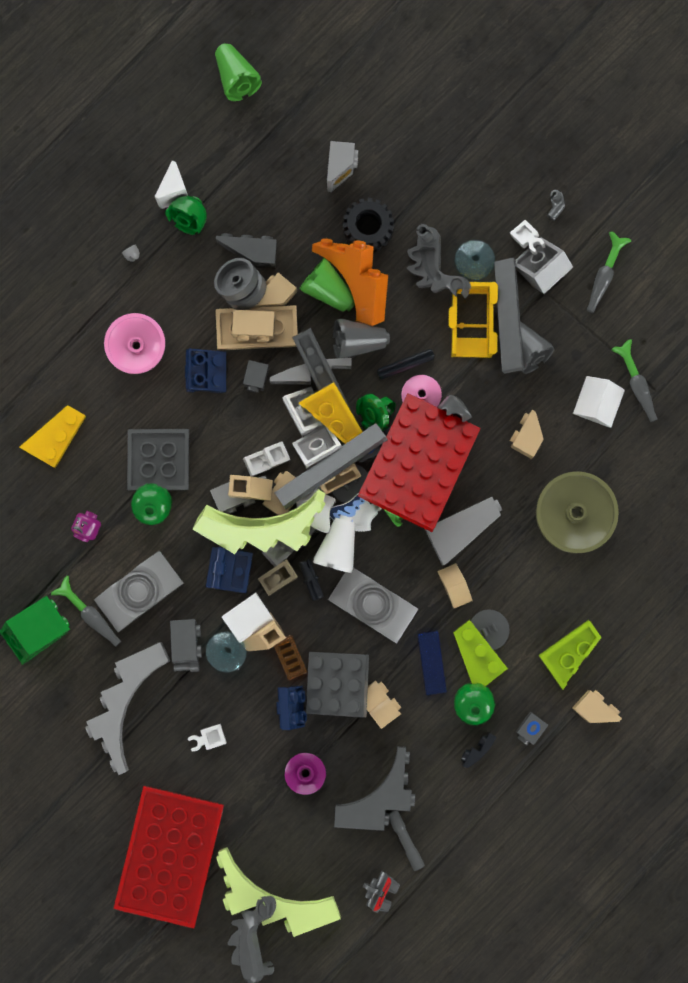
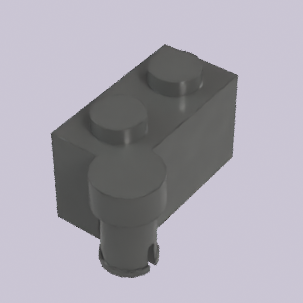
(185, 645)

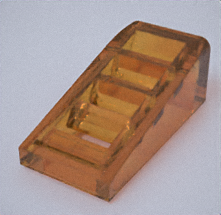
(283, 660)

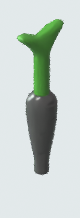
(606, 273)
(637, 382)
(88, 613)

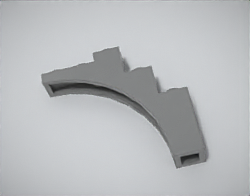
(109, 725)

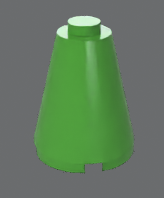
(236, 73)
(328, 287)

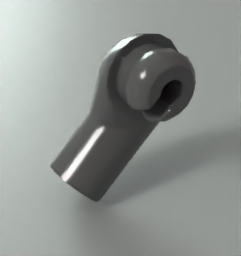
(558, 204)

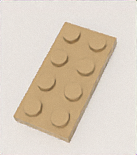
(284, 329)

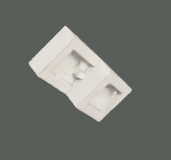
(266, 459)

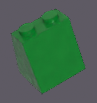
(34, 629)

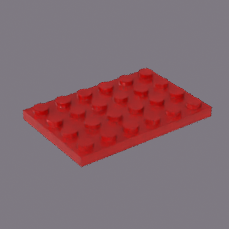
(419, 462)
(168, 857)

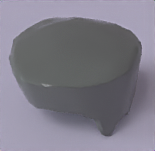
(455, 406)

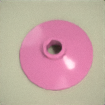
(424, 383)

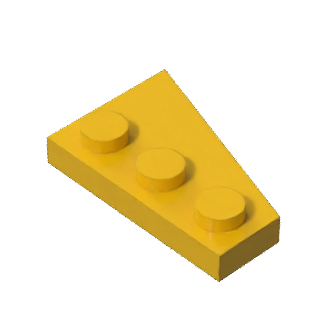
(333, 412)
(55, 436)

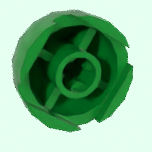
(187, 213)
(151, 504)
(474, 703)

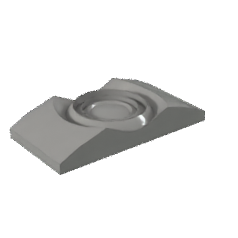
(138, 591)
(373, 604)

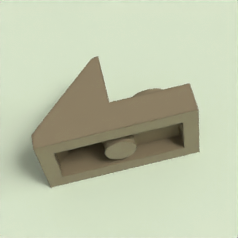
(278, 577)

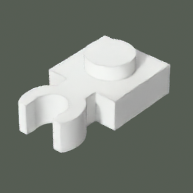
(527, 235)
(211, 738)

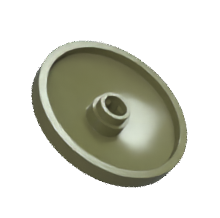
(577, 512)

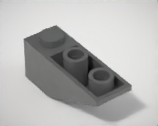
(258, 251)

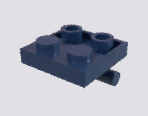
(205, 370)
(229, 570)
(291, 707)

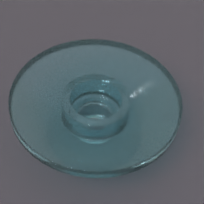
(470, 268)
(220, 658)

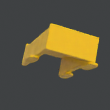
(475, 346)

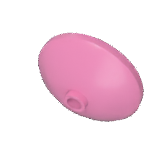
(125, 333)

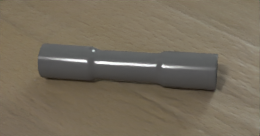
(411, 852)

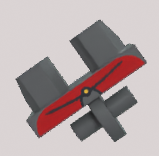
(377, 892)

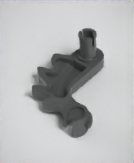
(428, 264)
(248, 953)

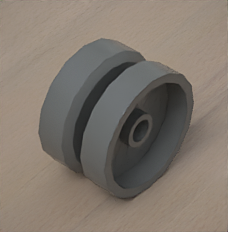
(240, 284)

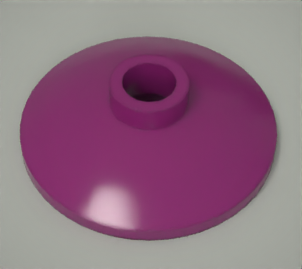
(302, 784)

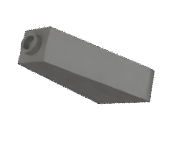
(460, 529)

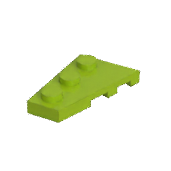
(569, 652)
(479, 658)

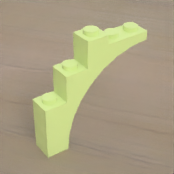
(234, 531)
(300, 915)

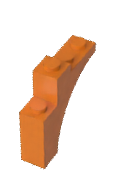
(366, 284)

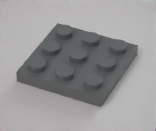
(158, 458)
(337, 684)

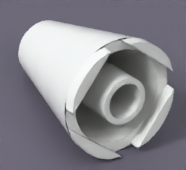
(338, 546)

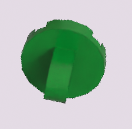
(375, 410)

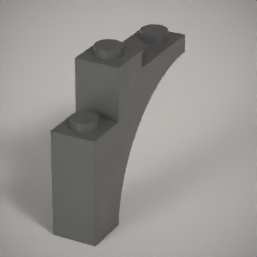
(390, 795)

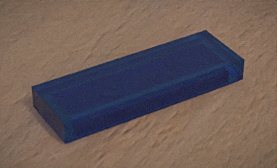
(432, 663)

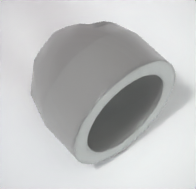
(131, 253)

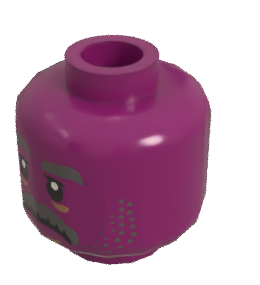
(86, 526)

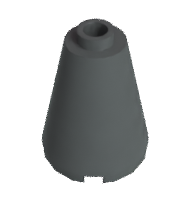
(357, 338)
(534, 349)

